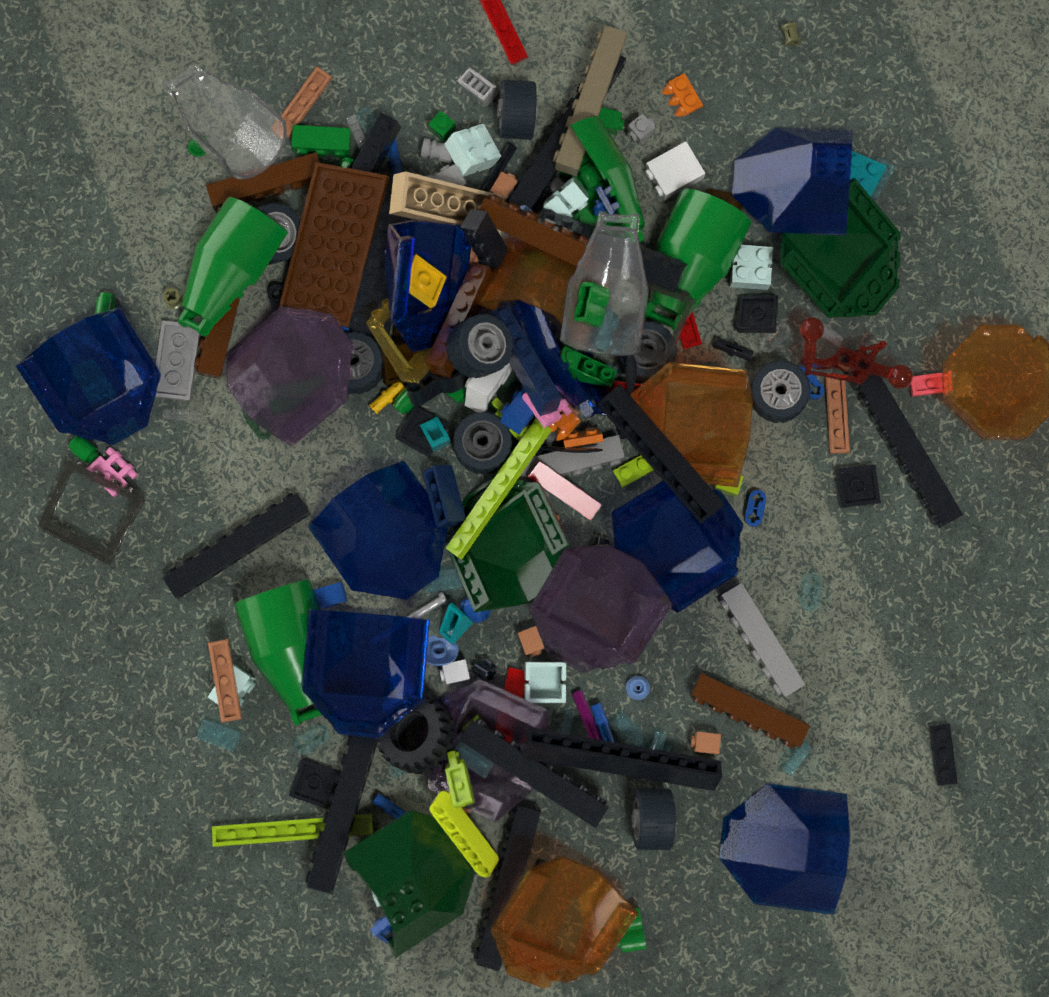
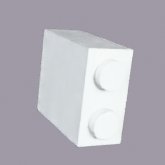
(674, 171)

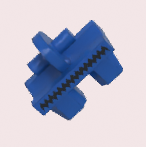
(606, 204)

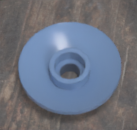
(440, 651)

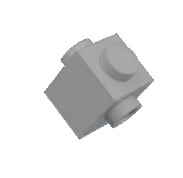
(640, 129)

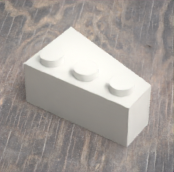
(483, 389)

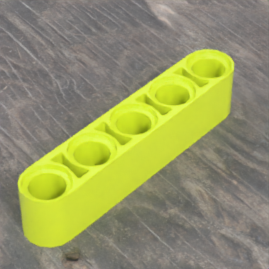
(464, 834)

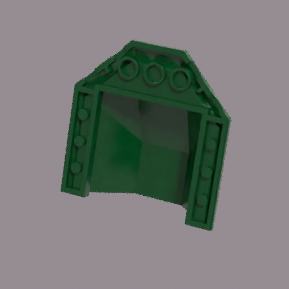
(848, 272)
(513, 549)
(414, 876)

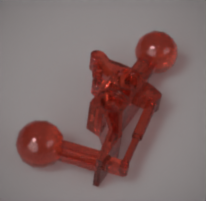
(812, 329)

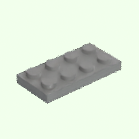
(176, 361)

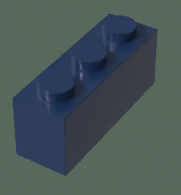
(444, 496)

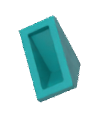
(435, 434)
(454, 624)

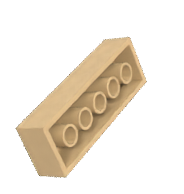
(433, 199)

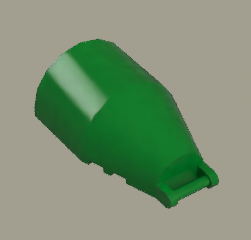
(613, 167)
(706, 238)
(227, 262)
(276, 639)

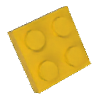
(425, 281)

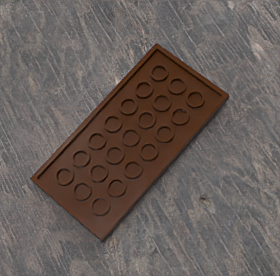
(334, 240)

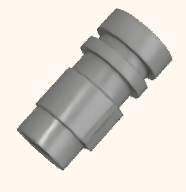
(435, 150)

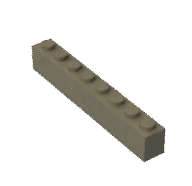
(591, 96)

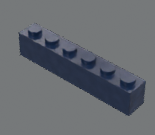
(529, 367)

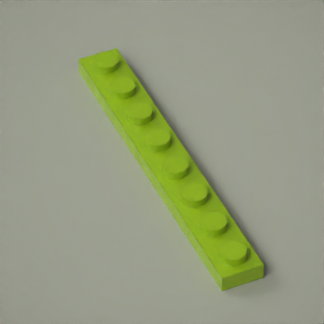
(498, 489)
(281, 831)

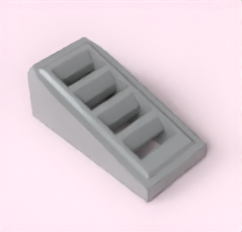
(487, 95)

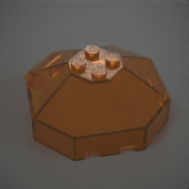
(999, 382)

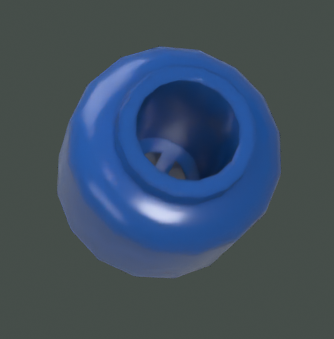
(476, 617)

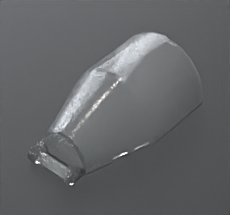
(228, 122)
(616, 263)

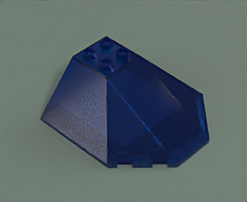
(797, 180)
(443, 248)
(94, 378)
(383, 534)
(675, 547)
(364, 669)
(789, 847)

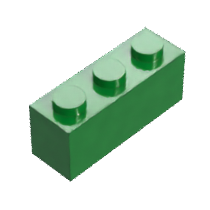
(321, 140)

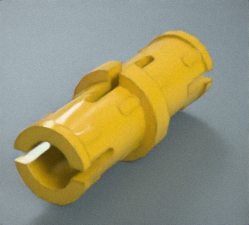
(386, 397)

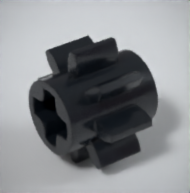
(485, 671)

